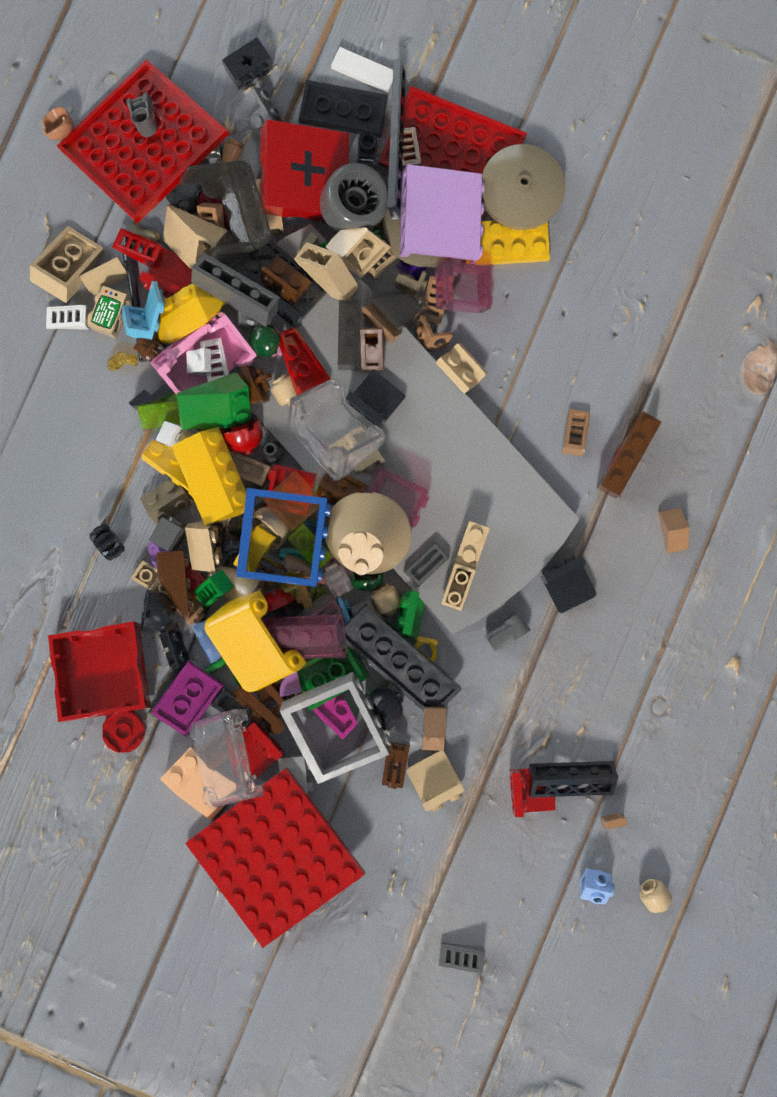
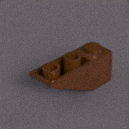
(171, 574)

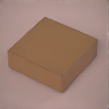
(613, 821)

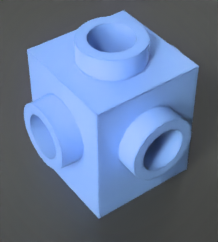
(596, 886)

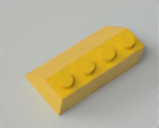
(211, 476)

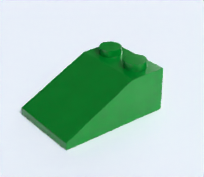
(215, 404)
(323, 670)

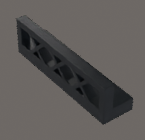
(574, 775)

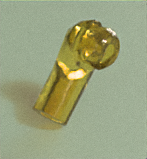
(120, 359)

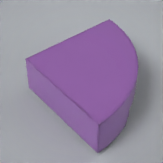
(152, 550)
(290, 685)

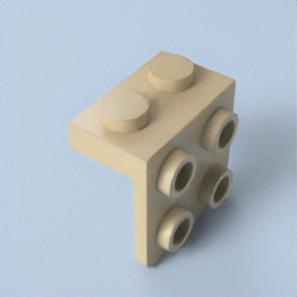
(435, 781)

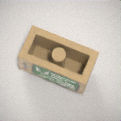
(107, 313)

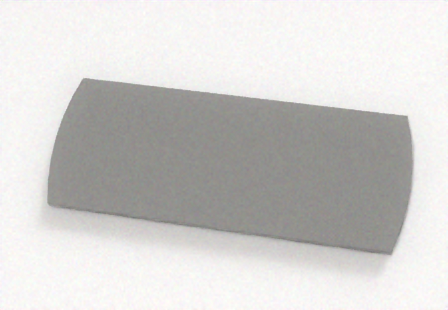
(438, 444)

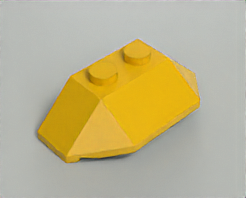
(186, 313)

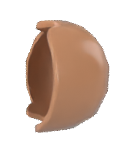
(57, 124)

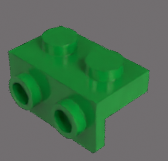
(411, 614)

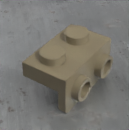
(165, 501)

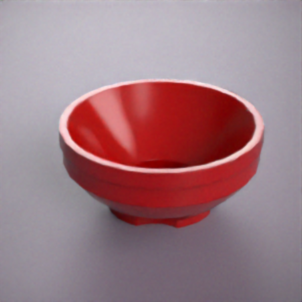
(277, 599)

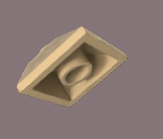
(358, 249)

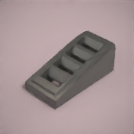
(461, 965)

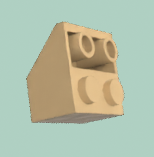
(203, 546)

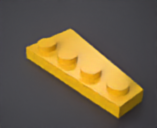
(164, 460)

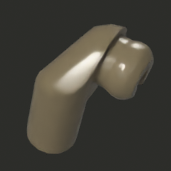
(149, 234)

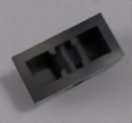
(247, 63)

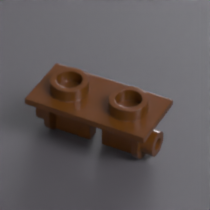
(395, 765)

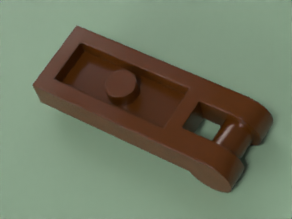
(259, 711)

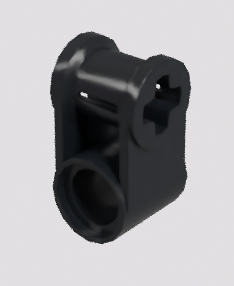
(368, 155)

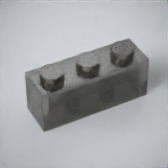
(349, 335)

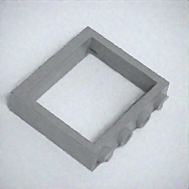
(306, 746)

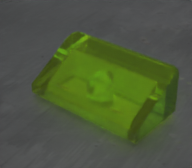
(155, 414)

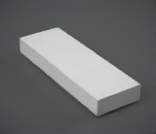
(363, 69)

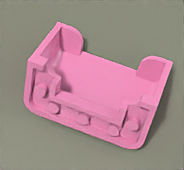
(172, 362)

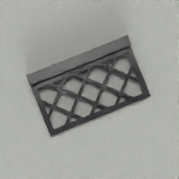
(285, 309)

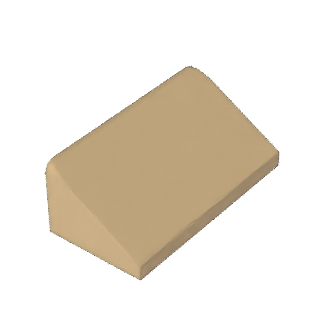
(104, 275)

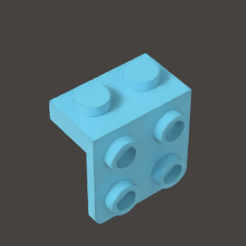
(144, 322)

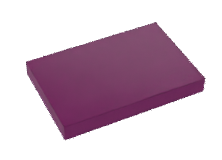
(187, 698)

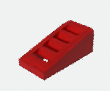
(133, 253)

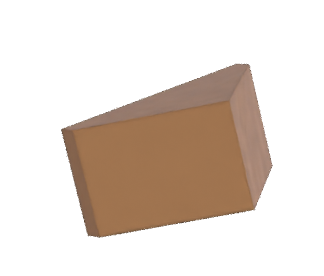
(674, 530)

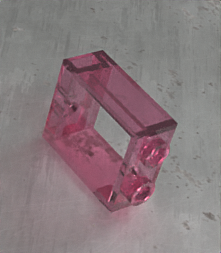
(445, 291)
(421, 502)

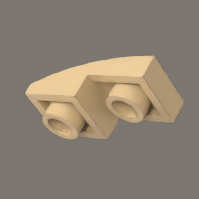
(147, 576)

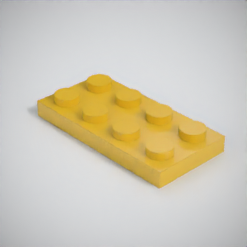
(513, 246)

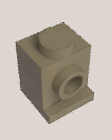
(369, 464)

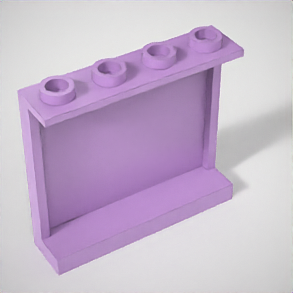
(441, 213)

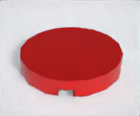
(123, 731)

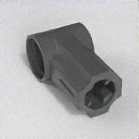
(511, 629)

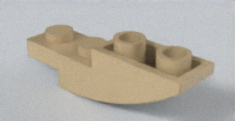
(465, 565)

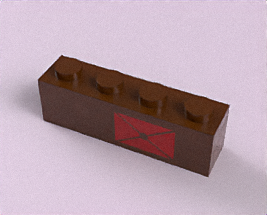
(629, 454)

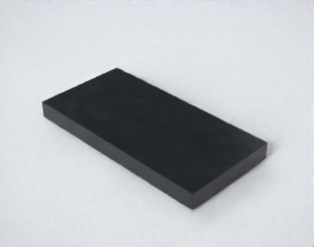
(342, 108)

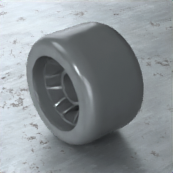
(360, 186)

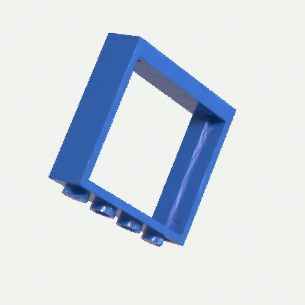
(246, 535)

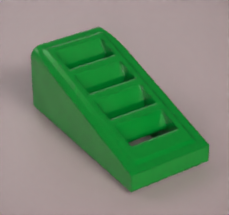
(214, 587)

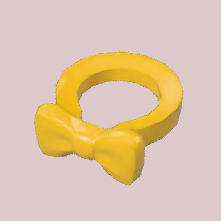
(433, 643)

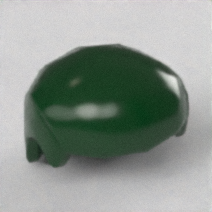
(264, 340)
(367, 581)

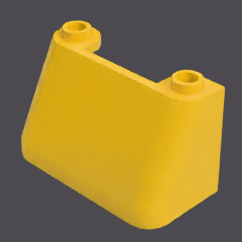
(249, 645)

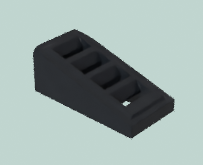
(222, 708)

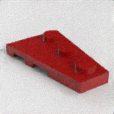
(301, 362)

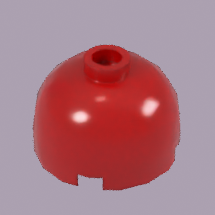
(243, 437)

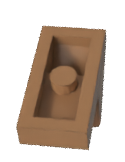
(434, 728)

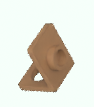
(427, 337)

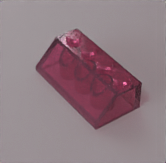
(309, 635)

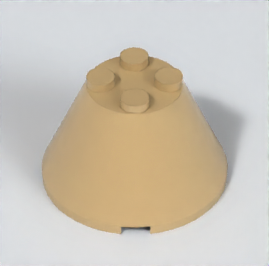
(368, 533)

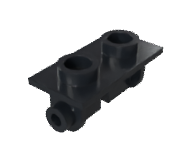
(173, 638)

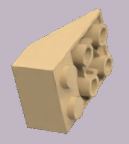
(190, 235)

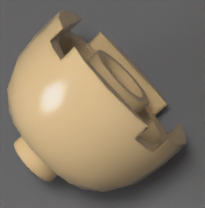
(271, 522)

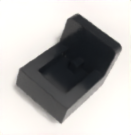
(231, 540)

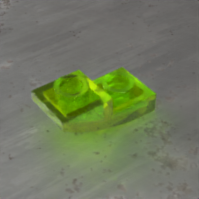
(304, 542)

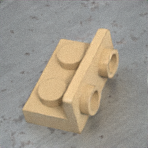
(461, 368)

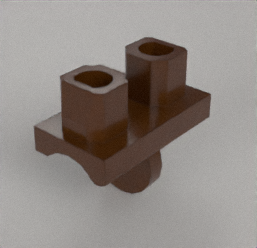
(149, 348)
(257, 383)
(273, 691)

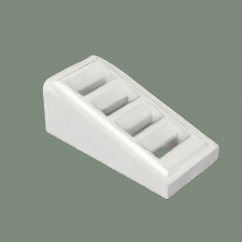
(74, 309)
(220, 351)

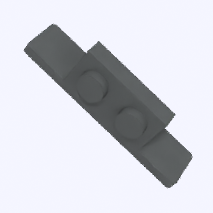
(266, 111)

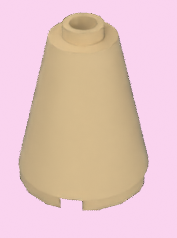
(242, 586)

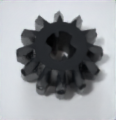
(107, 542)

